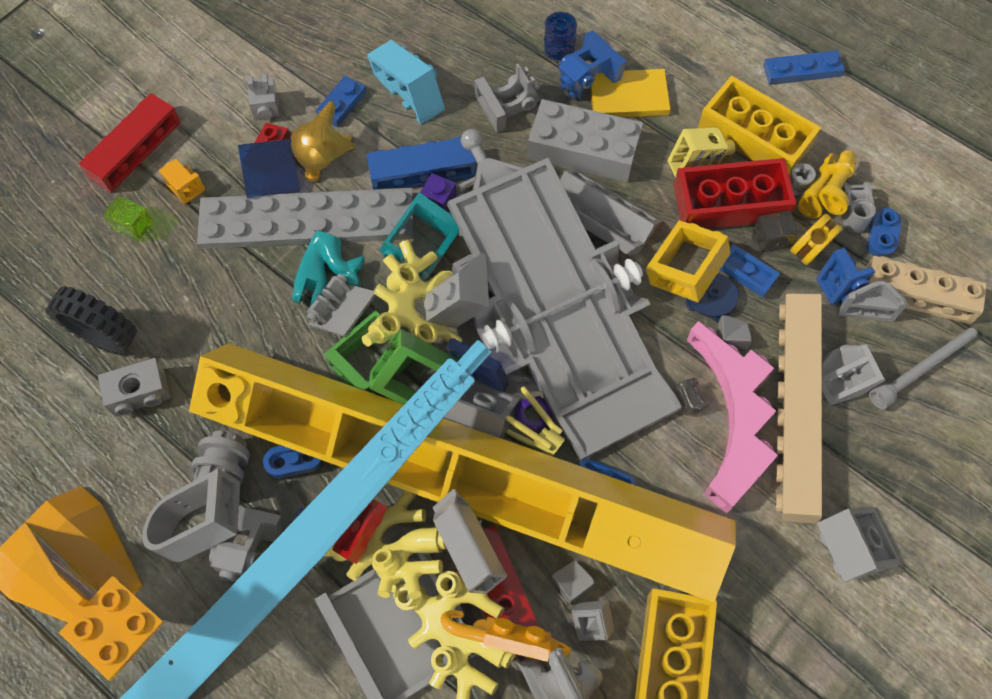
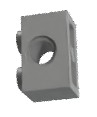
(118, 384)

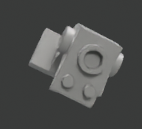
(518, 86)
(234, 559)

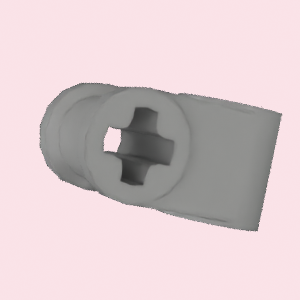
(860, 208)

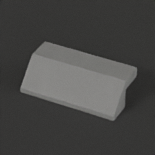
(608, 213)

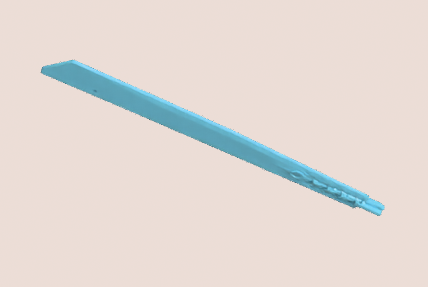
(306, 538)

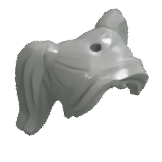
(561, 680)

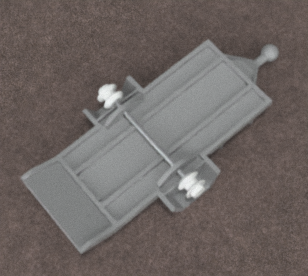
(553, 304)

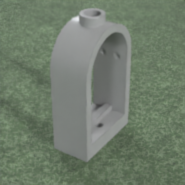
(221, 497)

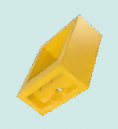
(680, 282)

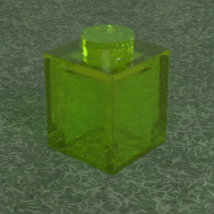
(128, 218)

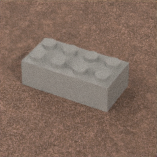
(584, 140)

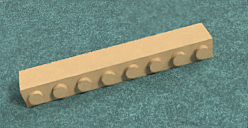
(801, 410)

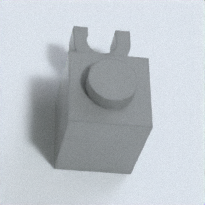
(263, 97)

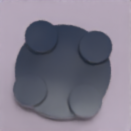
(717, 300)

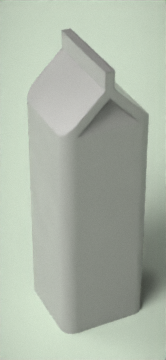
(467, 544)

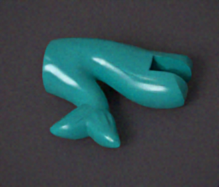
(311, 271)

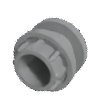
(221, 451)

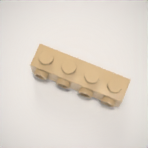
(932, 290)

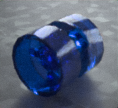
(560, 35)

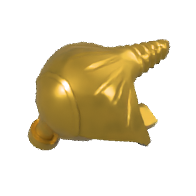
(318, 144)

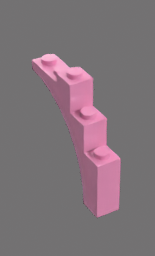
(739, 378)

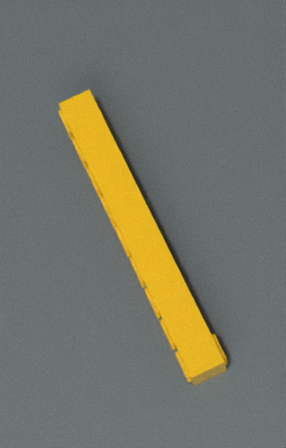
(495, 476)

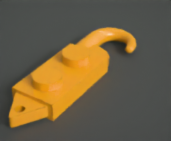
(504, 635)

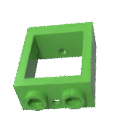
(346, 346)
(402, 346)

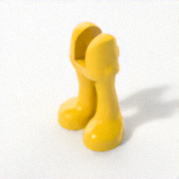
(827, 188)

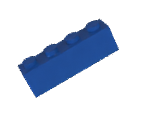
(414, 164)

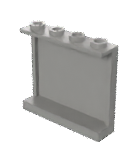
(376, 636)

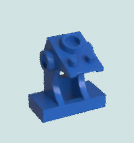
(578, 75)

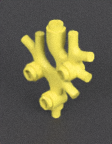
(402, 292)
(391, 560)
(454, 647)

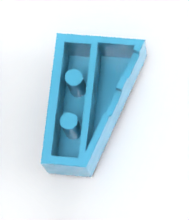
(409, 78)

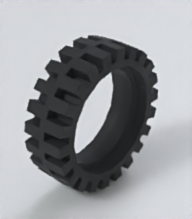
(91, 320)

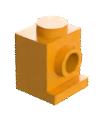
(182, 180)

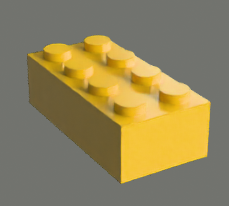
(759, 124)
(676, 647)

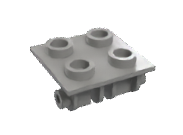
(339, 306)

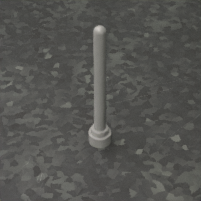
(885, 394)

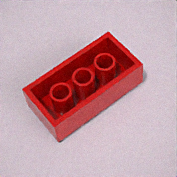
(733, 192)

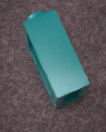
(433, 216)

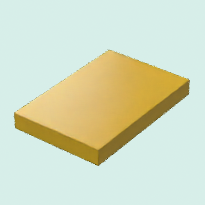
(635, 95)

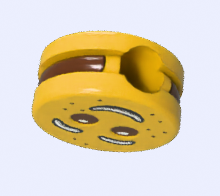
(816, 239)

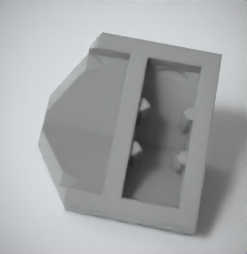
(874, 302)
(849, 373)

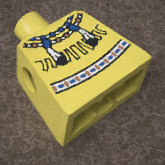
(699, 148)

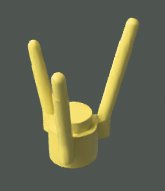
(547, 441)

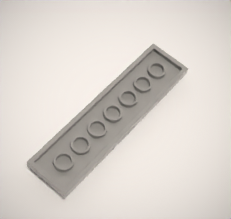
(297, 216)

